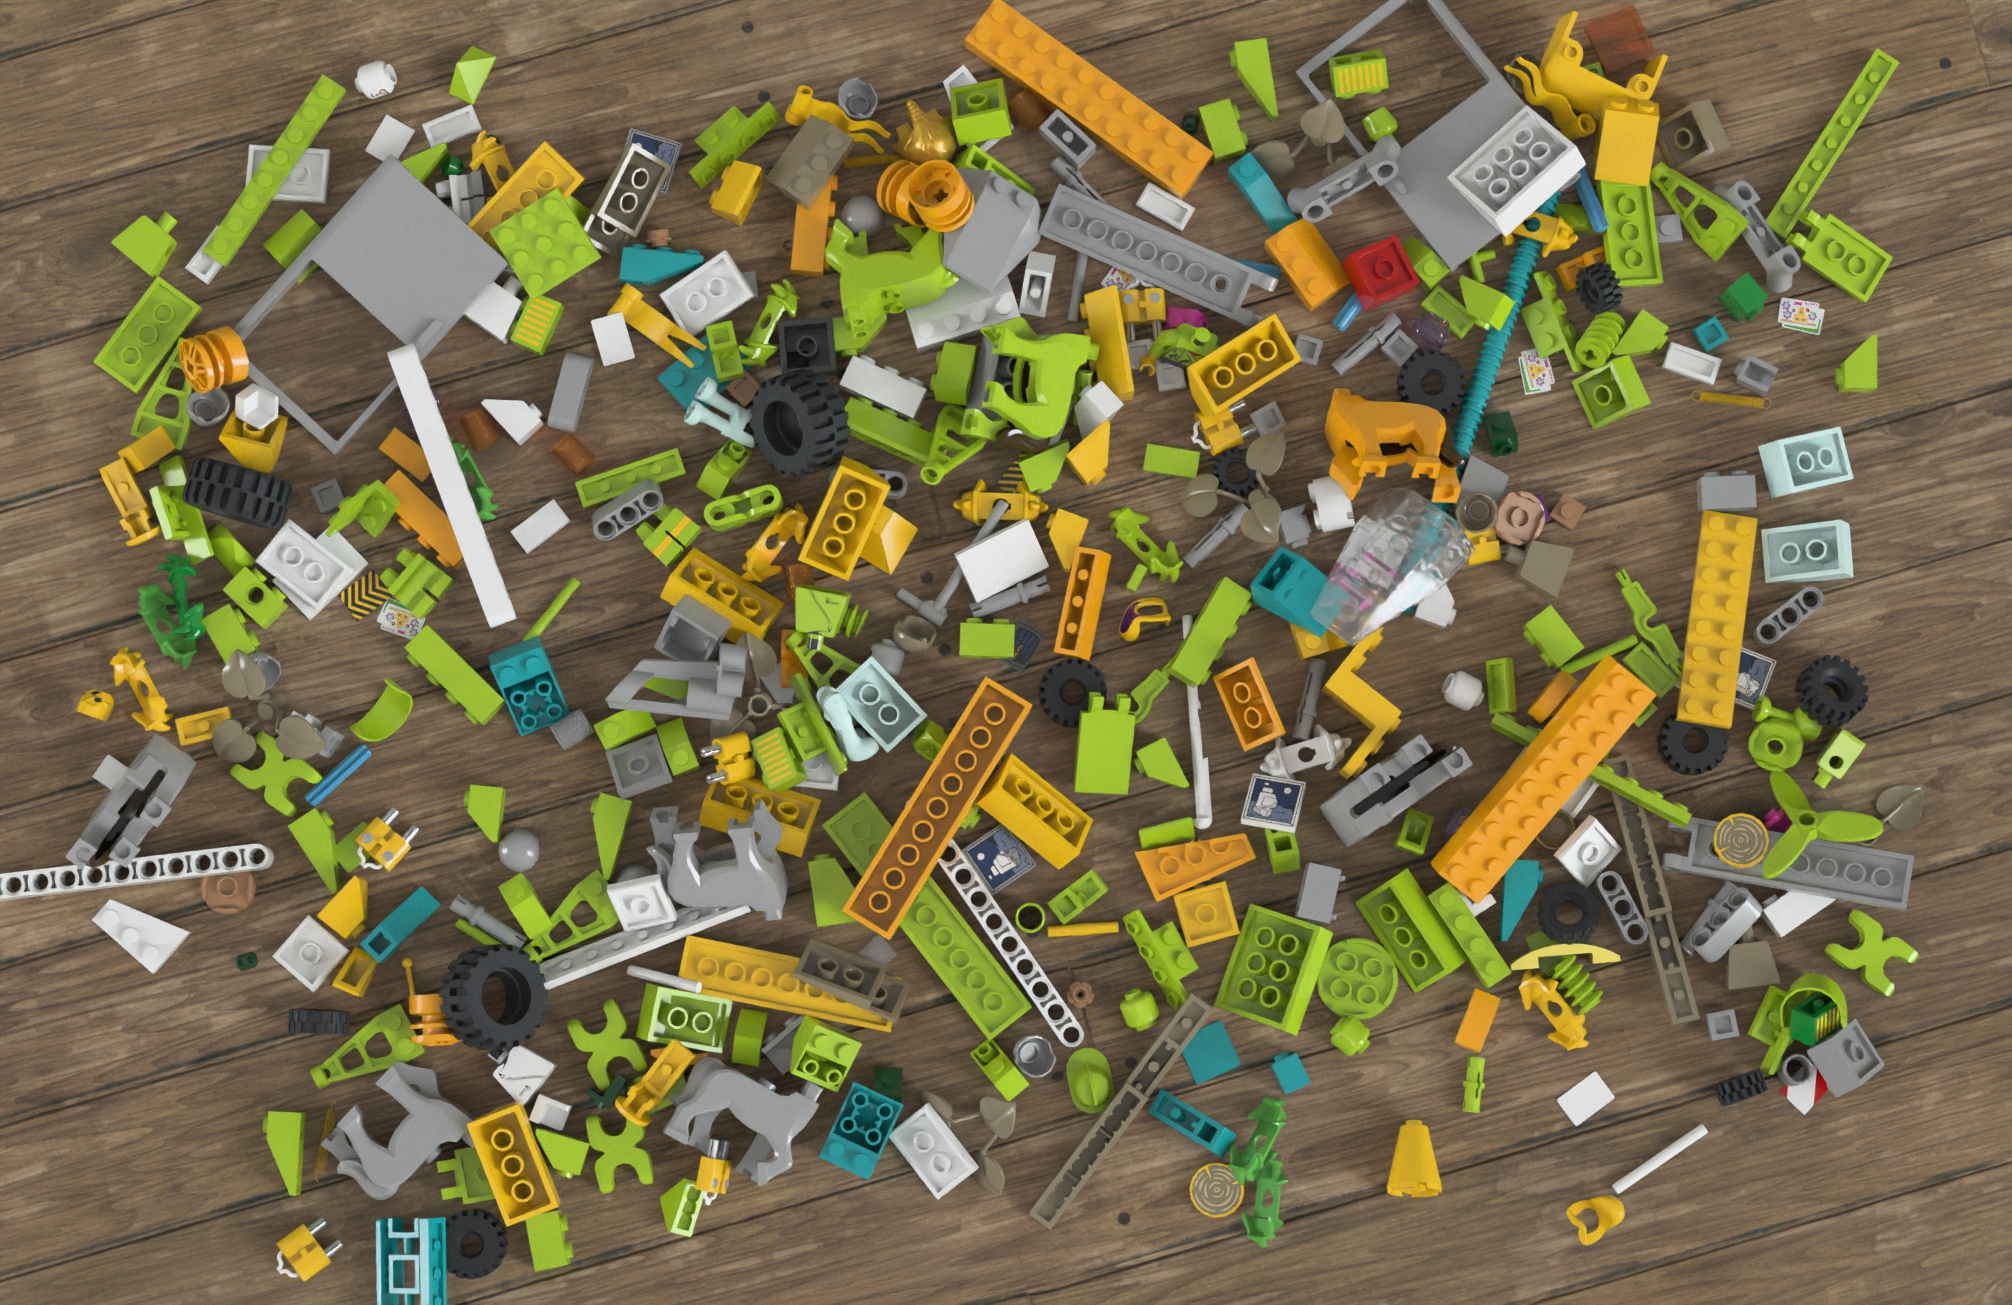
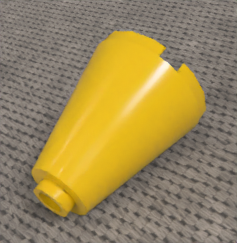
(1414, 1163)

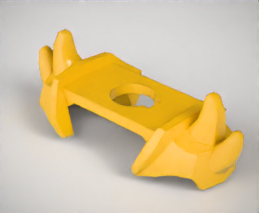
(491, 154)
(1552, 231)
(979, 504)
(759, 557)
(132, 669)
(1568, 1024)

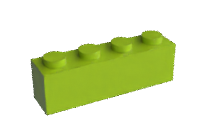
(1209, 632)
(455, 674)
(1469, 935)

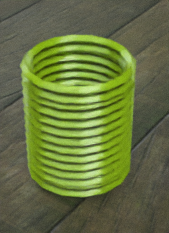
(1033, 905)

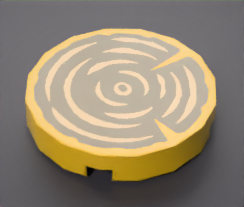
(1741, 840)
(1216, 1190)

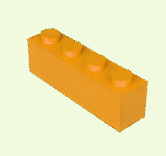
(813, 234)
(426, 519)
(1082, 603)

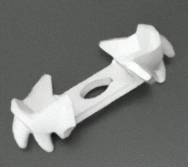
(1284, 759)

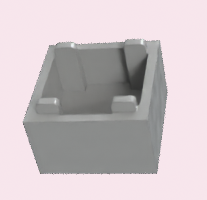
(692, 631)
(1318, 893)
(1846, 1058)

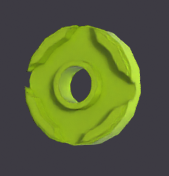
(1776, 730)

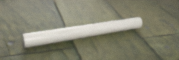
(1659, 1158)

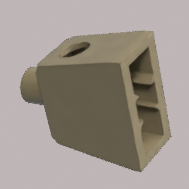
(1540, 566)
(1749, 964)

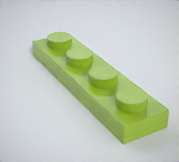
(619, 480)

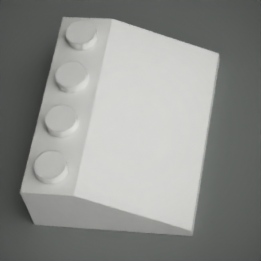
(1517, 170)
(960, 314)

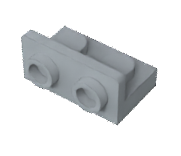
(779, 1047)

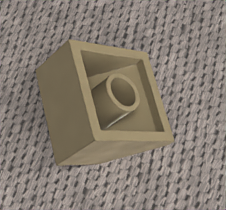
(1692, 136)

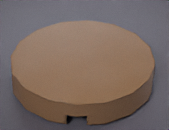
(1519, 517)
(234, 893)

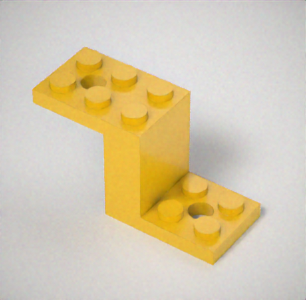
(1362, 703)

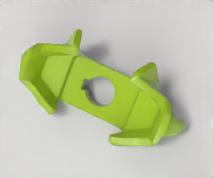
(757, 344)
(1128, 531)

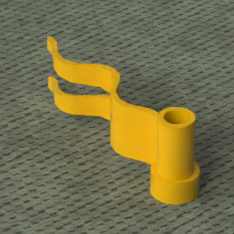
(804, 106)
(1570, 125)
(652, 323)

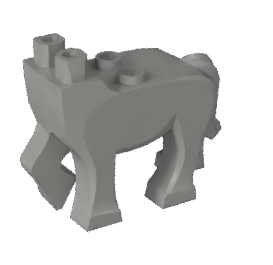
(726, 874)
(753, 1102)
(416, 1140)

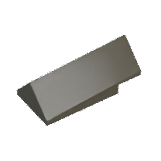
(625, 200)
(852, 979)

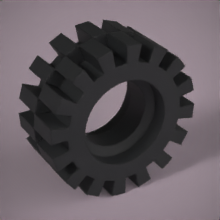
(1599, 287)
(1219, 470)
(1740, 1087)

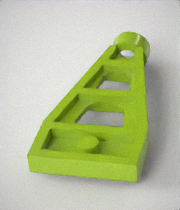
(1725, 228)
(146, 417)
(949, 418)
(805, 654)
(591, 889)
(395, 1026)

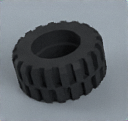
(821, 418)
(237, 493)
(523, 997)

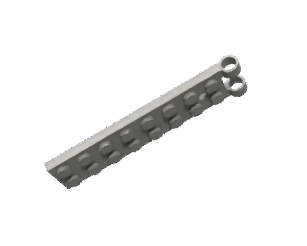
(1152, 253)
(1820, 870)

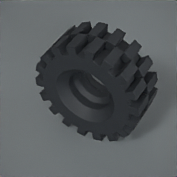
(1432, 363)
(1842, 680)
(1054, 681)
(1687, 761)
(493, 1243)

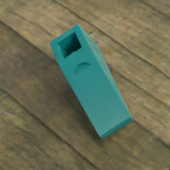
(651, 266)
(400, 925)

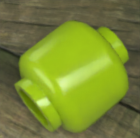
(1139, 1009)
(1350, 1035)

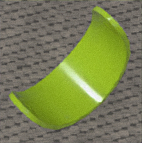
(386, 715)
(1817, 983)

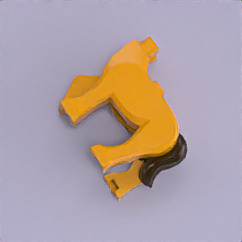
(1387, 435)

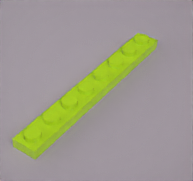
(1831, 143)
(274, 170)
(1602, 775)

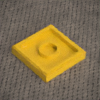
(1206, 914)

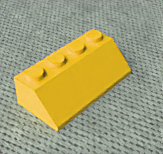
(1107, 330)
(1241, 366)
(844, 519)
(725, 593)
(737, 800)
(1035, 812)
(513, 1163)

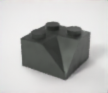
(808, 345)

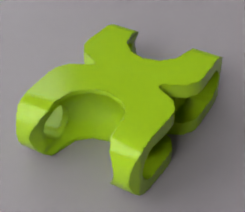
(743, 508)
(275, 775)
(1871, 953)
(607, 1045)
(617, 1151)

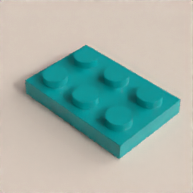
(685, 382)

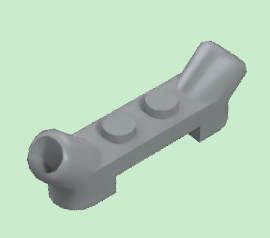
(1377, 166)
(1778, 261)

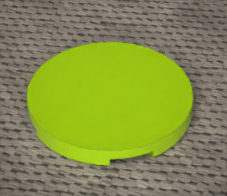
(1357, 978)

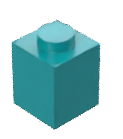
(1289, 1072)

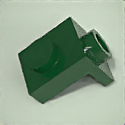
(1501, 434)
(889, 1082)
(617, 1088)

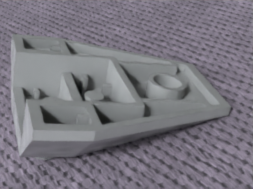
(996, 234)

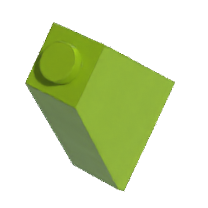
(830, 890)

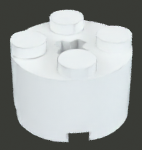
(1332, 504)

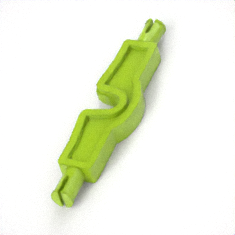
(1642, 611)
(1148, 691)

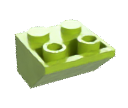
(823, 1053)

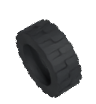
(1568, 932)
(319, 1021)

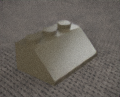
(810, 161)

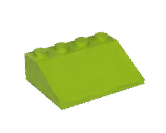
(1273, 969)

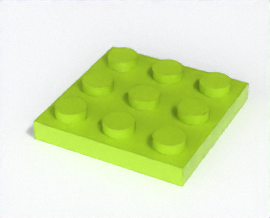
(545, 244)

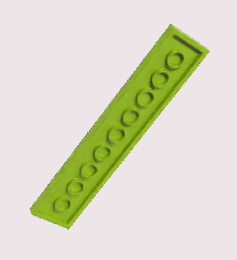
(936, 927)

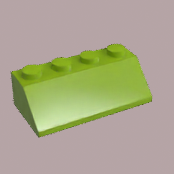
(888, 432)
(1411, 931)

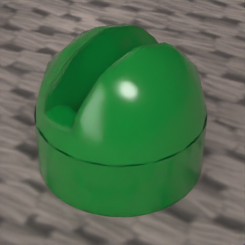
(452, 166)

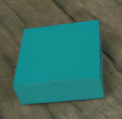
(1710, 334)

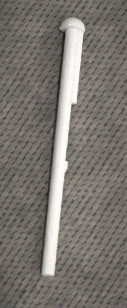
(1200, 765)

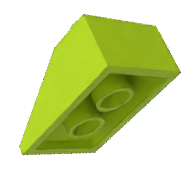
(689, 1017)

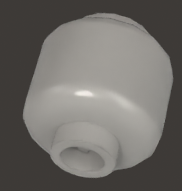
(888, 656)

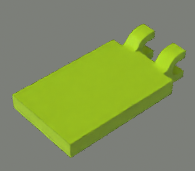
(1840, 254)
(1104, 746)
(469, 1176)

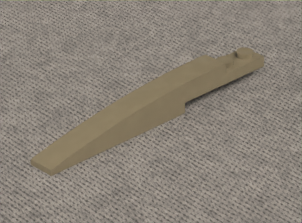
(1653, 900)
(1120, 1110)

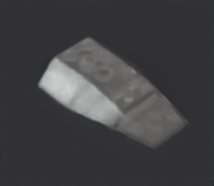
(1390, 563)

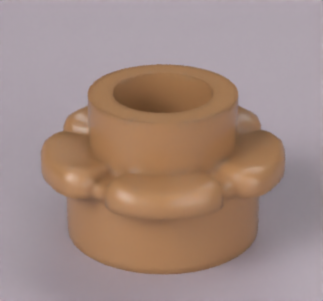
(658, 238)
(1085, 988)

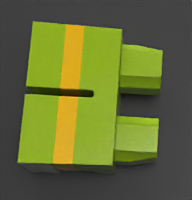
(660, 542)

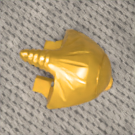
(930, 138)

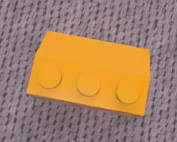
(1307, 263)
(1249, 705)

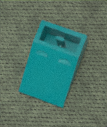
(1289, 589)
(529, 685)
(861, 1130)

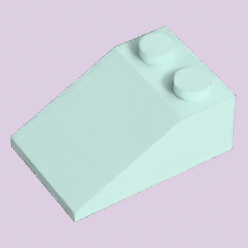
(1805, 462)
(1807, 552)
(880, 704)

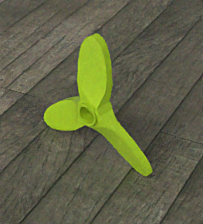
(1829, 825)

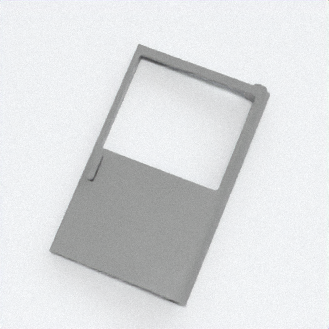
(1431, 201)
(401, 261)

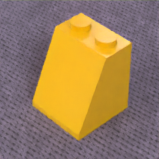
(1625, 140)

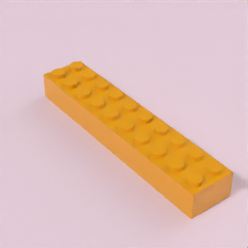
(1088, 99)
(1542, 778)
(937, 808)

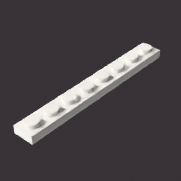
(632, 943)

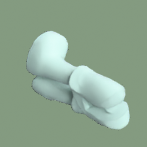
(730, 428)
(852, 741)

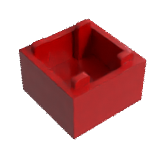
(1380, 273)

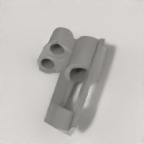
(711, 685)

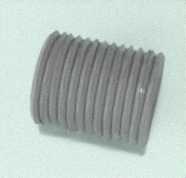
(572, 729)
(1808, 1070)

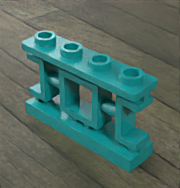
(429, 1264)

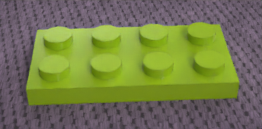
(1631, 234)
(148, 335)

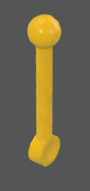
(407, 963)

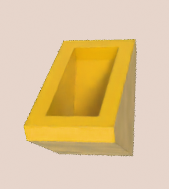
(147, 449)
(356, 973)

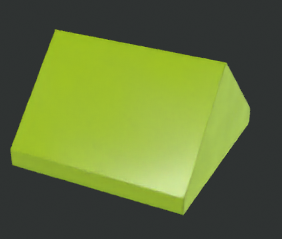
(292, 240)

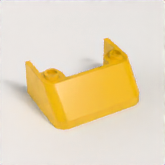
(1583, 88)

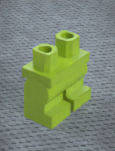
(414, 581)

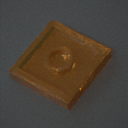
(1619, 40)

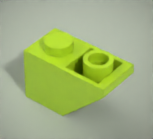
(723, 469)
(999, 1069)

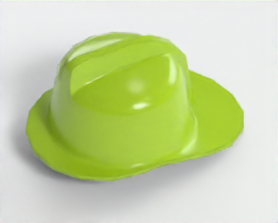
(1089, 1080)

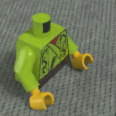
(1180, 347)

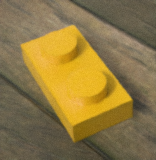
(200, 726)

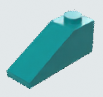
(1261, 193)
(1517, 890)
(1192, 1123)

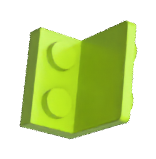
(370, 506)

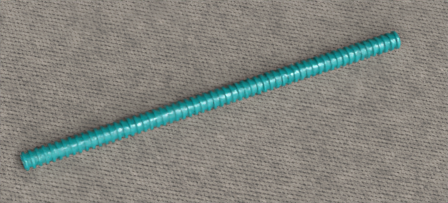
(1495, 344)

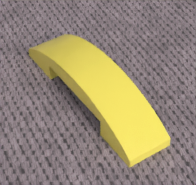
(1530, 959)

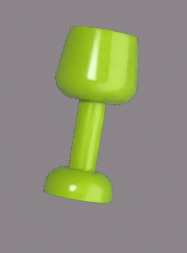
(1380, 124)
(1809, 728)

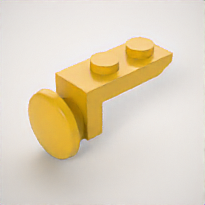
(130, 502)
(655, 1084)

